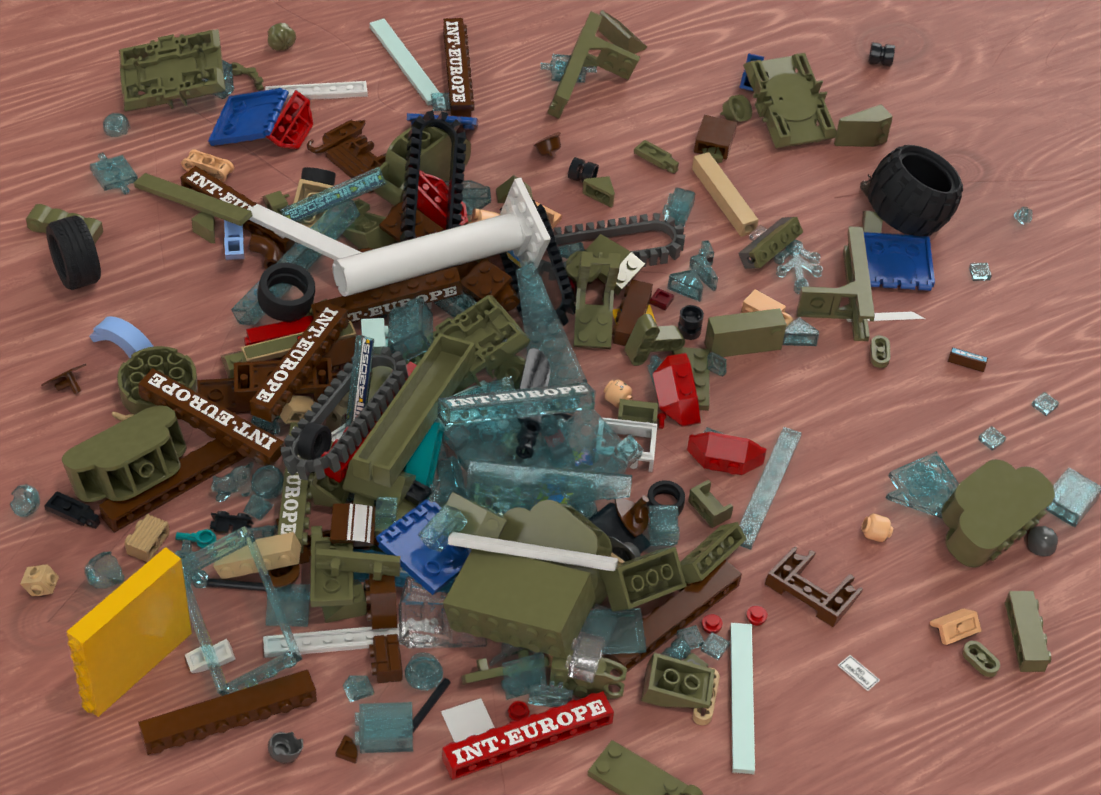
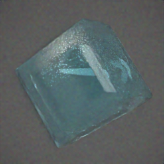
(257, 507)
(357, 688)

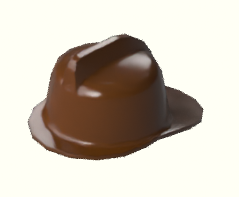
(549, 144)
(285, 575)

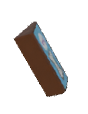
(968, 359)

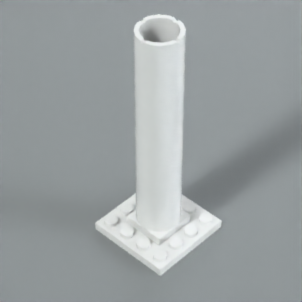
(516, 229)

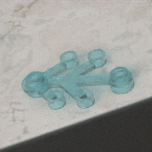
(796, 249)

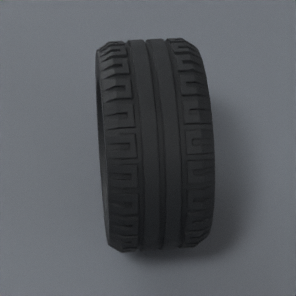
(73, 252)

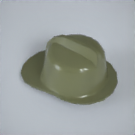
(737, 109)

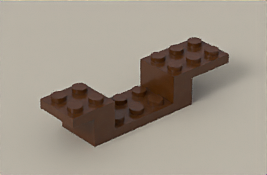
(476, 278)
(248, 378)

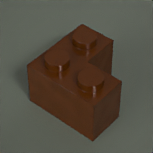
(383, 602)

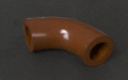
(267, 248)

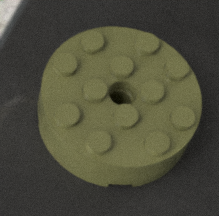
(161, 358)

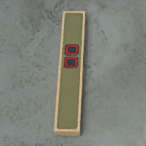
(281, 346)

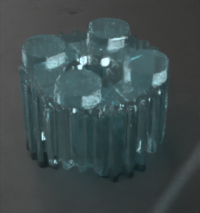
(663, 525)

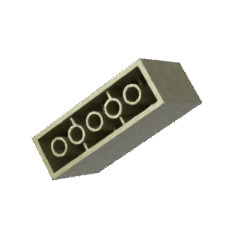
(520, 601)

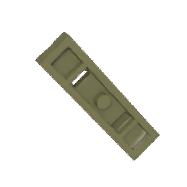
(358, 562)
(485, 673)

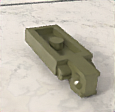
(656, 156)

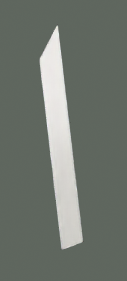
(894, 316)

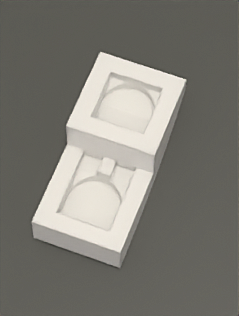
(197, 662)

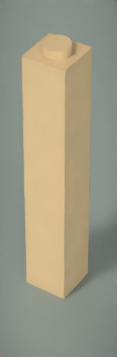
(724, 194)

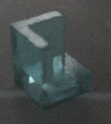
(386, 512)

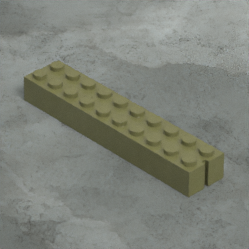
(413, 410)

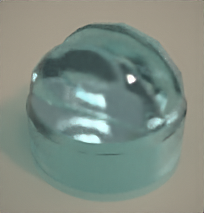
(197, 580)

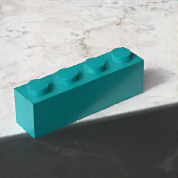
(425, 458)

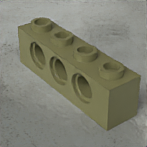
(712, 552)

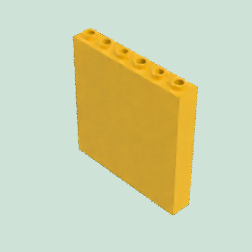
(130, 632)

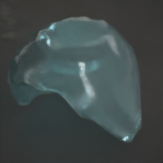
(103, 571)

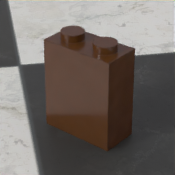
(715, 133)

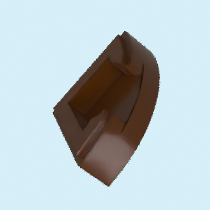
(347, 750)

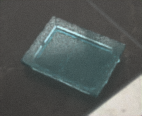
(621, 630)

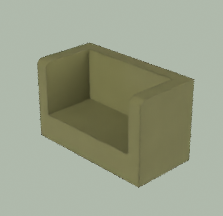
(638, 411)
(708, 505)

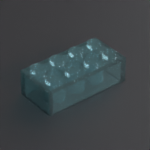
(410, 329)

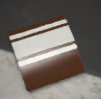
(353, 524)

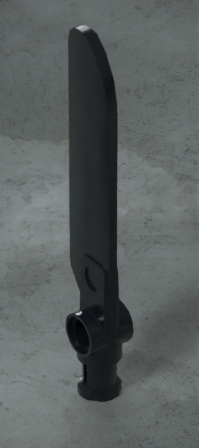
(535, 374)

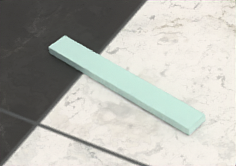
(404, 59)
(742, 699)

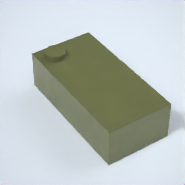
(745, 333)
(643, 579)

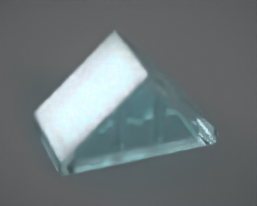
(686, 284)
(800, 334)

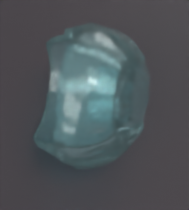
(267, 482)

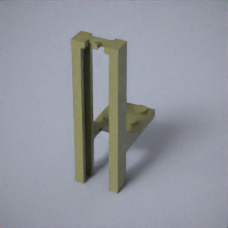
(610, 59)
(825, 302)
(594, 322)

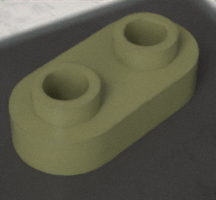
(880, 351)
(982, 658)

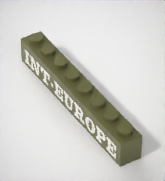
(295, 504)

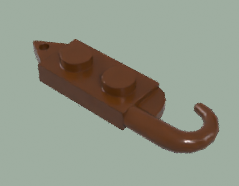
(338, 135)

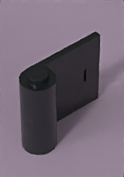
(611, 524)

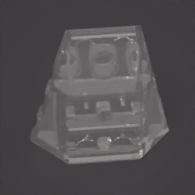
(425, 622)

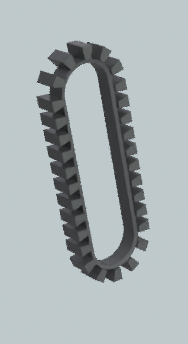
(672, 249)
(359, 426)

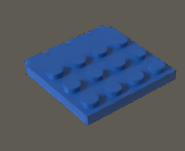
(248, 116)
(466, 122)
(899, 261)
(425, 565)

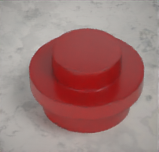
(757, 615)
(712, 623)
(518, 710)

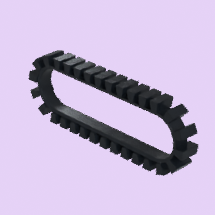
(413, 166)
(568, 297)

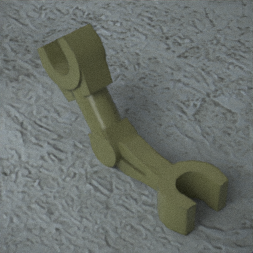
(239, 69)

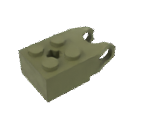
(583, 688)

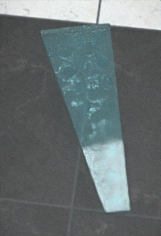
(545, 329)
(513, 485)

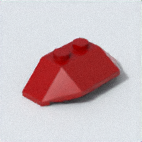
(293, 122)
(433, 199)
(677, 390)
(726, 452)

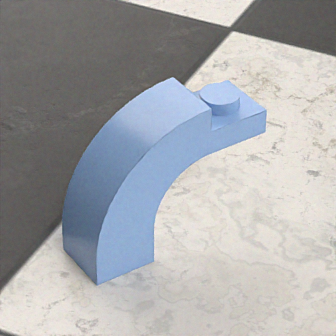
(233, 241)
(122, 334)

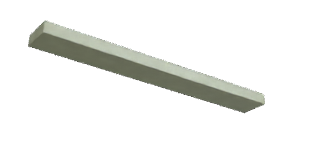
(193, 199)

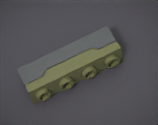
(770, 242)

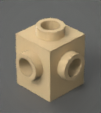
(39, 580)

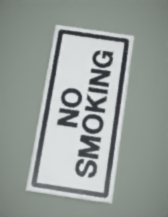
(858, 672)

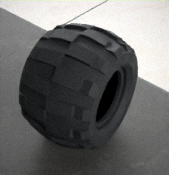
(915, 190)

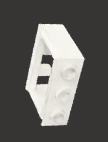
(640, 429)

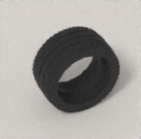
(286, 274)

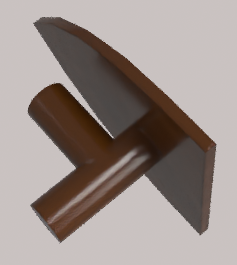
(69, 381)
(633, 514)

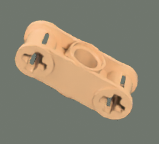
(209, 163)

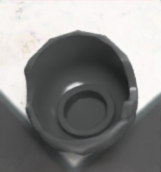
(1042, 541)
(285, 747)

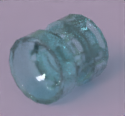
(679, 650)

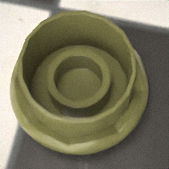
(281, 37)

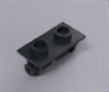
(224, 521)

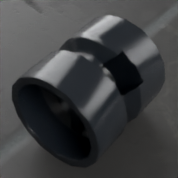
(881, 54)
(589, 170)
(690, 322)

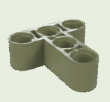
(649, 337)

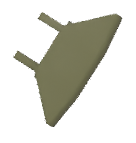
(276, 201)

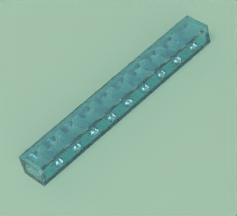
(331, 224)

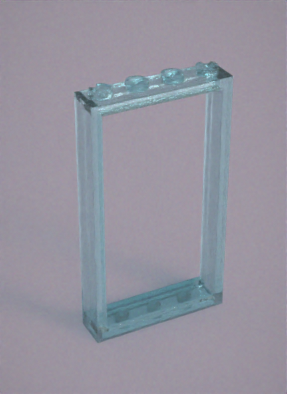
(209, 555)

